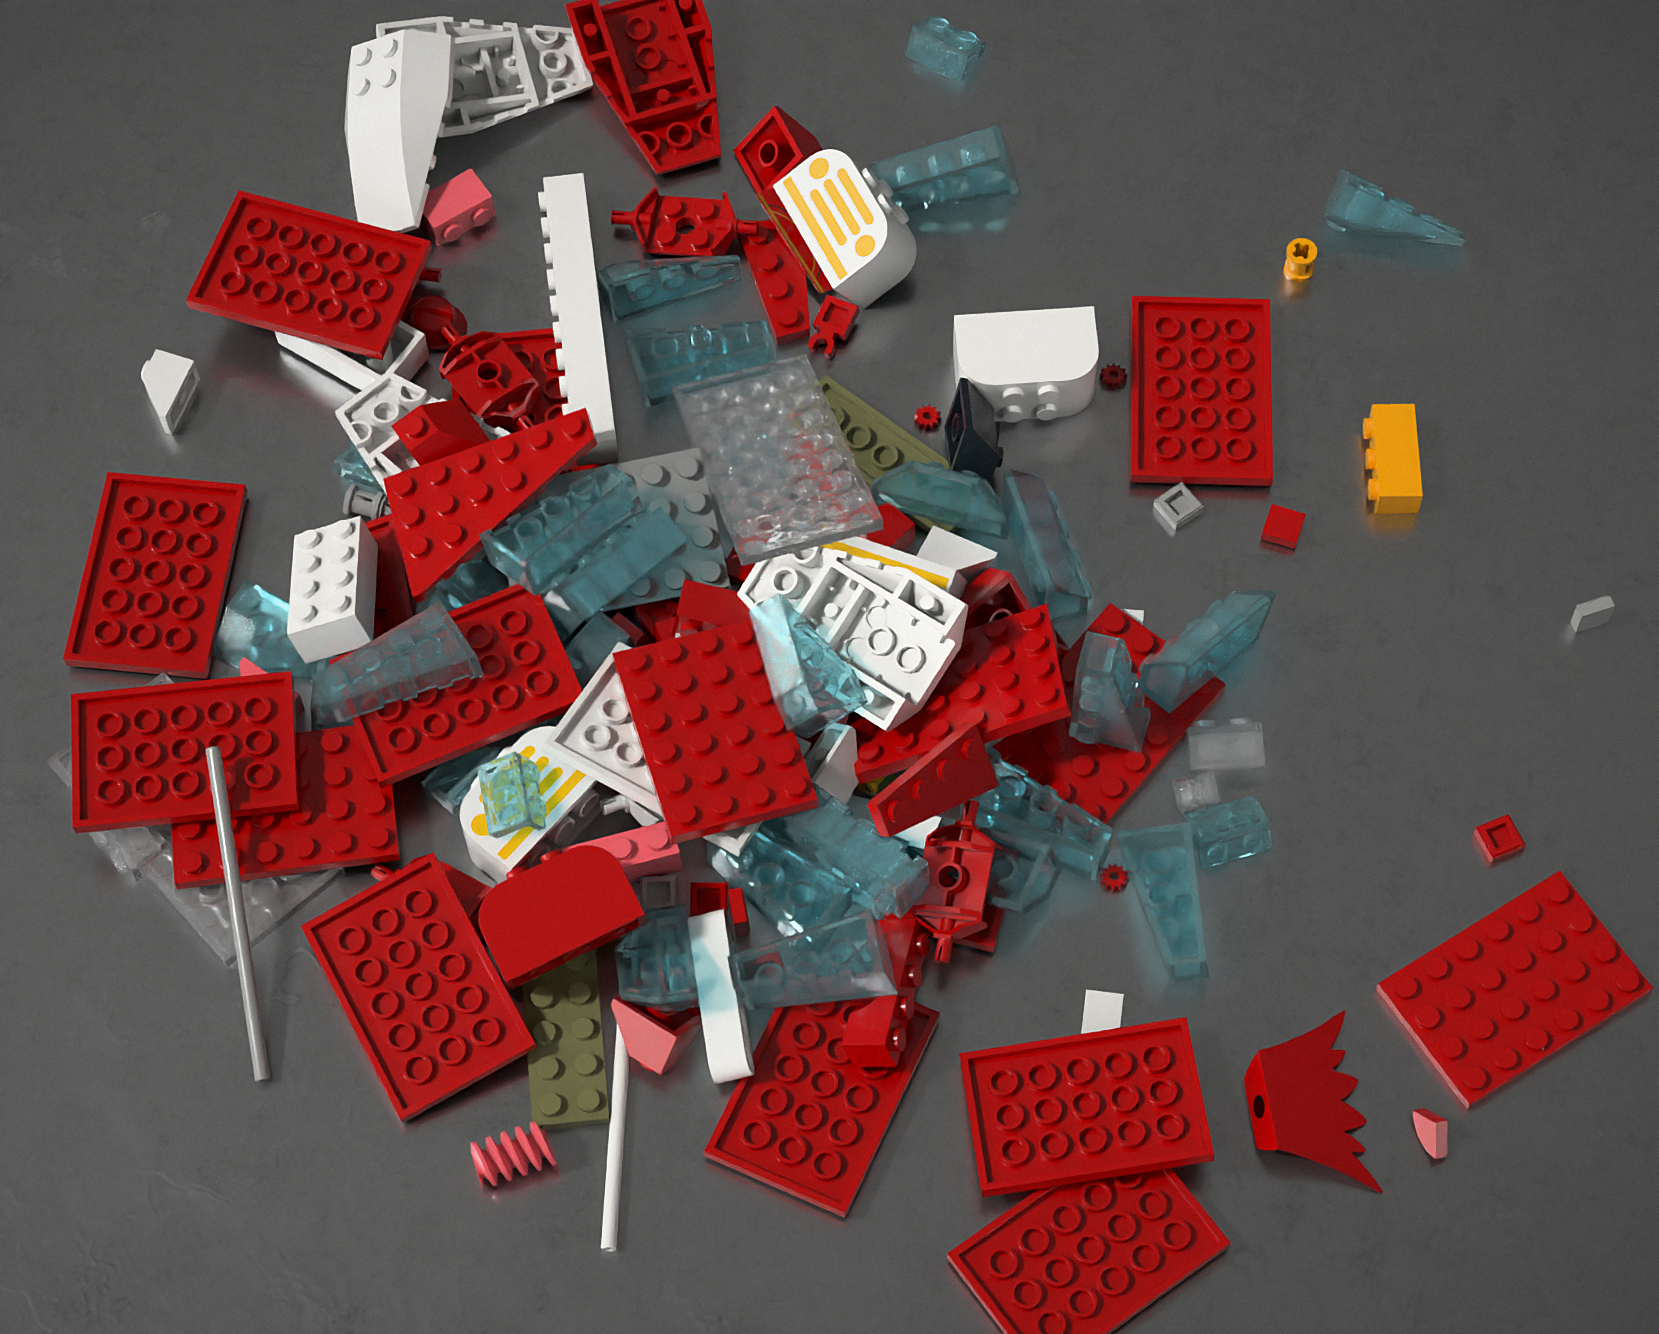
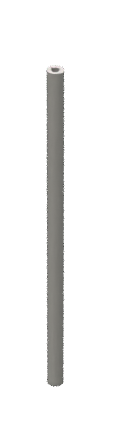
(238, 914)

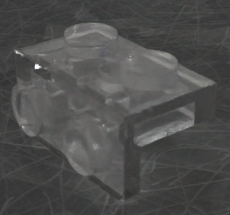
(1225, 746)
(131, 847)

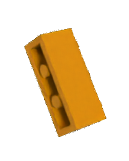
(1393, 458)

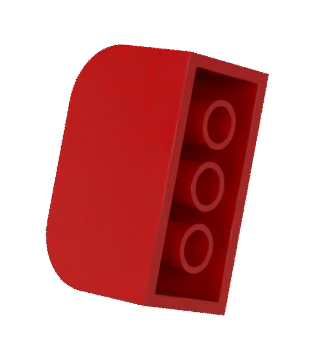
(557, 912)

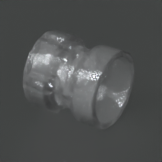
(1192, 793)

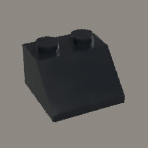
(972, 433)

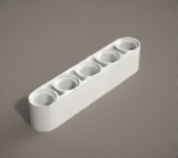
(720, 1006)

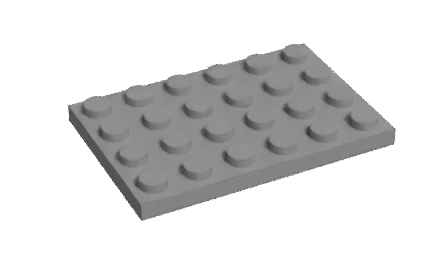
(683, 492)

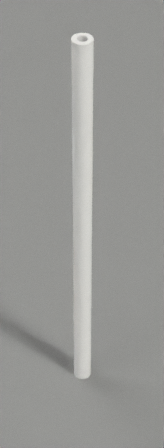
(615, 1145)

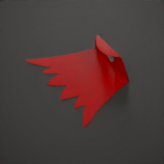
(1305, 1101)

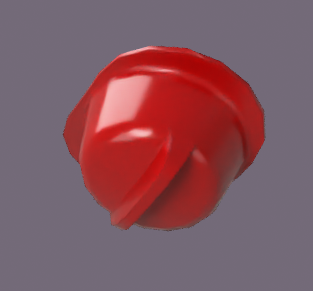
(431, 316)

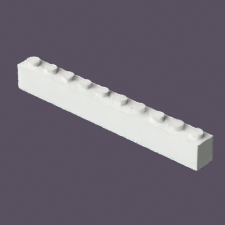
(578, 310)

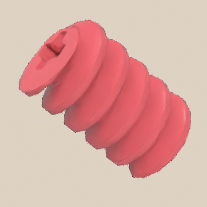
(512, 1153)

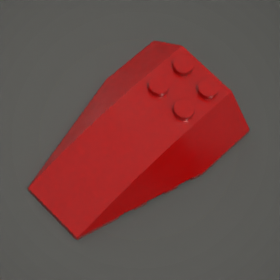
(655, 73)

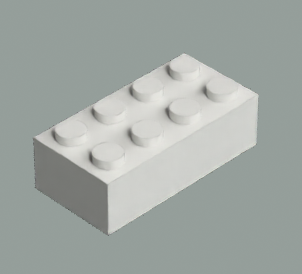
(403, 357)
(332, 589)

